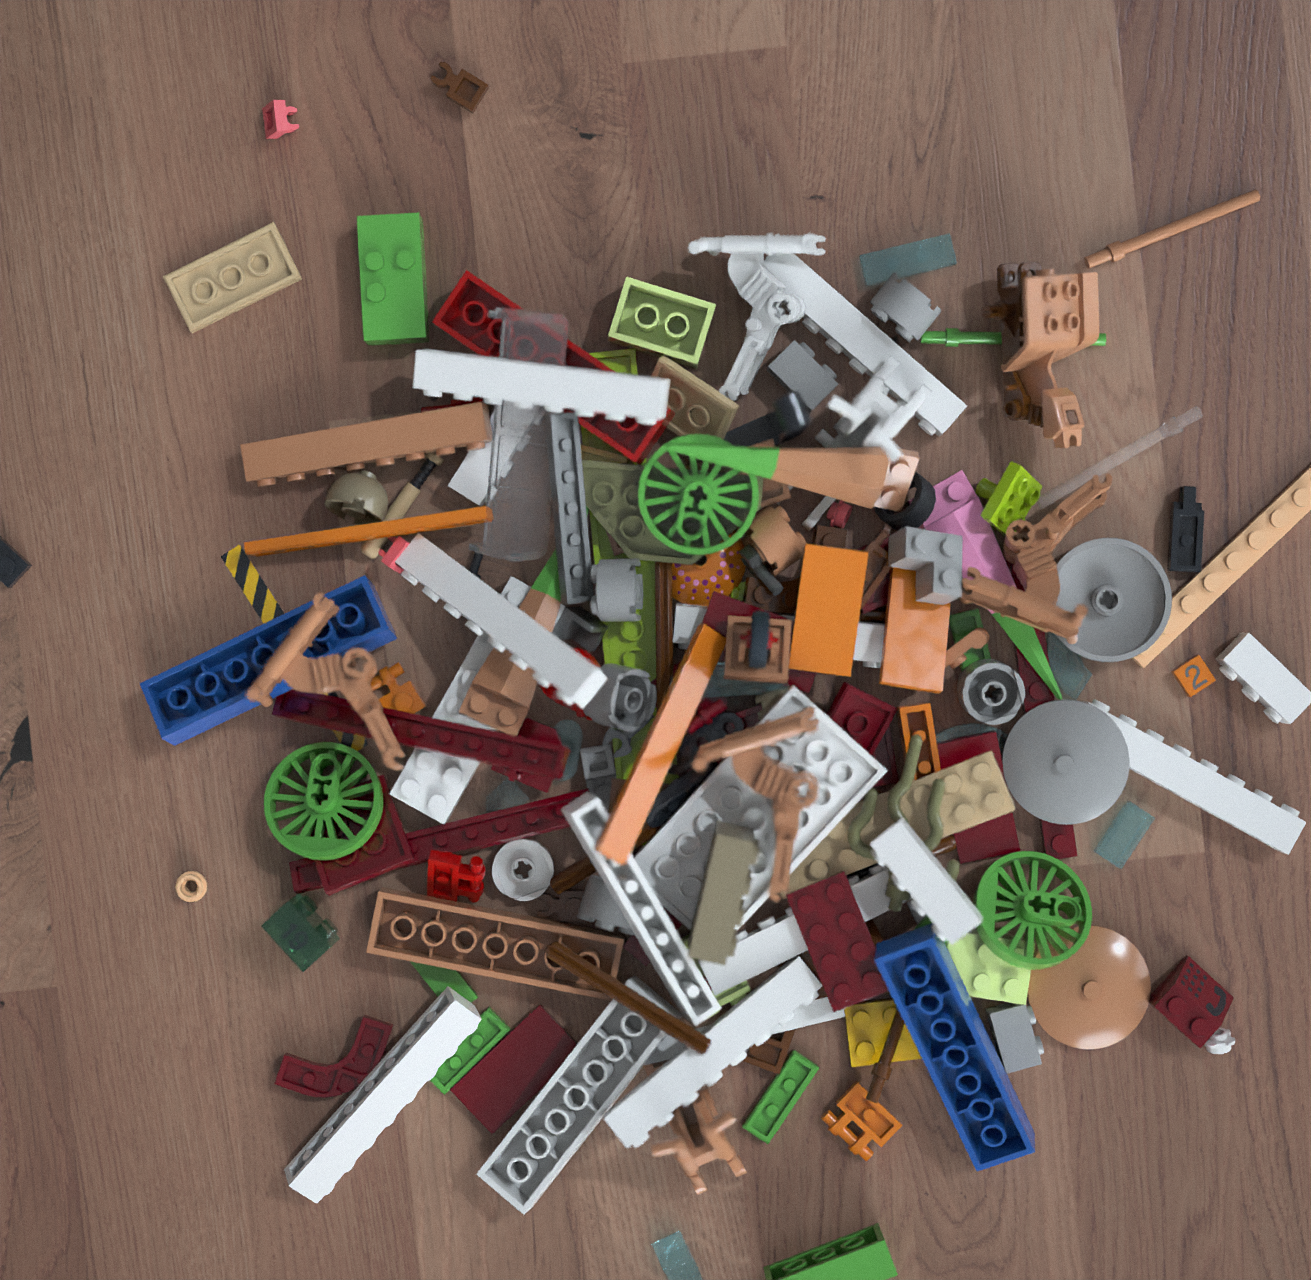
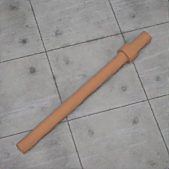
(1117, 250)

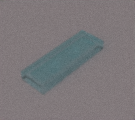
(908, 259)

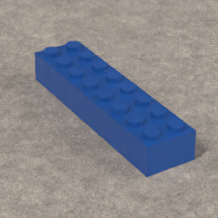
(217, 681)
(955, 1047)

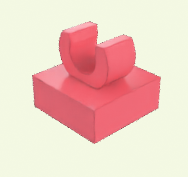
(275, 119)
(389, 557)

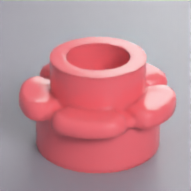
(839, 514)

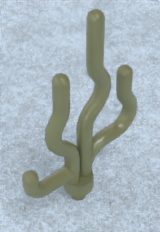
(893, 806)

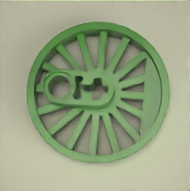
(688, 507)
(318, 787)
(1032, 909)

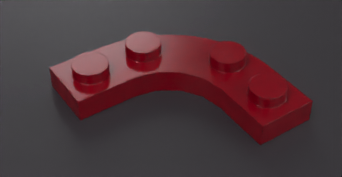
(341, 1076)

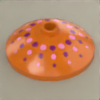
(720, 573)

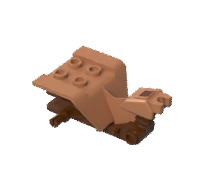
(1041, 324)

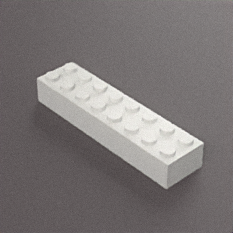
(437, 780)
(574, 1101)

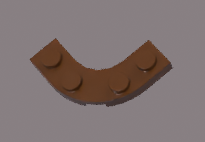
(759, 595)

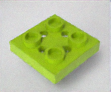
(1009, 498)

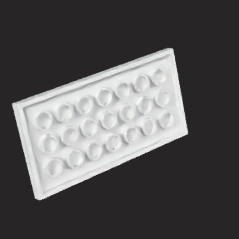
(679, 850)

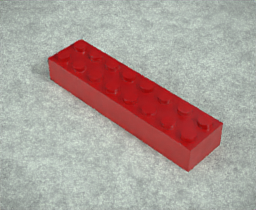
(468, 320)

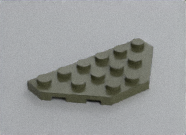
(614, 501)

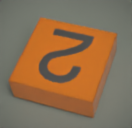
(1193, 675)

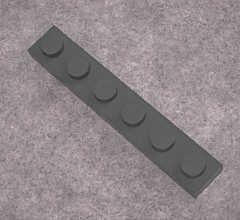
(569, 507)

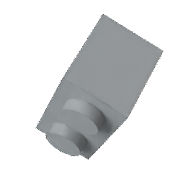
(800, 372)
(1014, 1036)

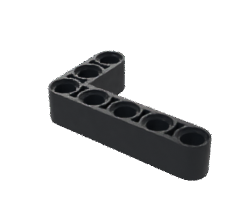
(782, 422)

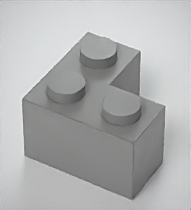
(934, 558)

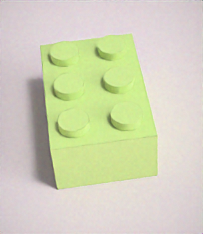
(661, 322)
(987, 974)

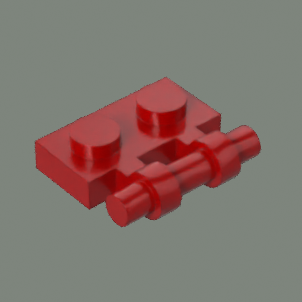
(445, 875)

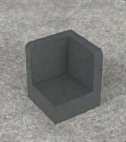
(581, 627)

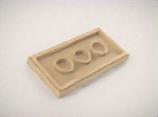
(232, 277)

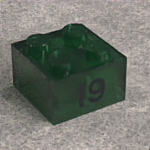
(301, 931)

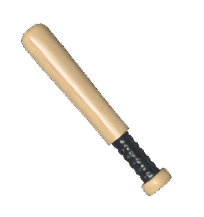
(403, 502)

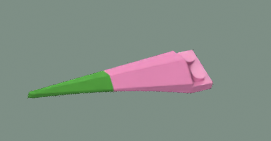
(958, 513)

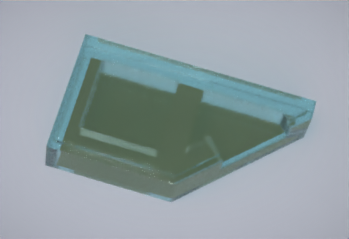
(505, 796)

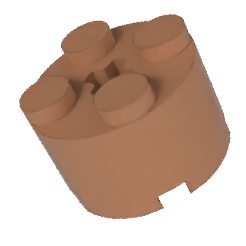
(774, 539)

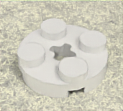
(515, 885)

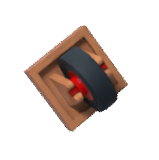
(757, 648)

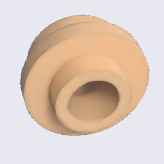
(182, 890)

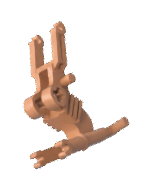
(1037, 567)
(327, 676)
(771, 780)
(699, 1137)

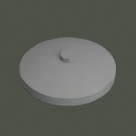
(1124, 598)
(1066, 761)

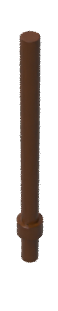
(881, 1070)

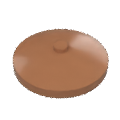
(1092, 994)

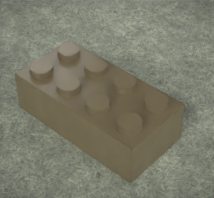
(721, 892)

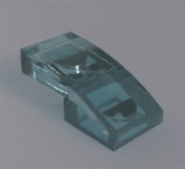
(676, 1258)

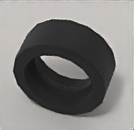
(917, 511)

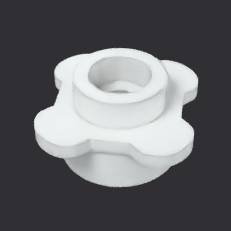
(1220, 1042)

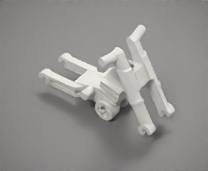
(761, 291)
(868, 424)

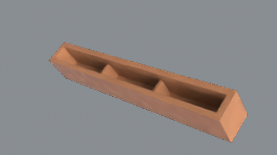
(367, 443)

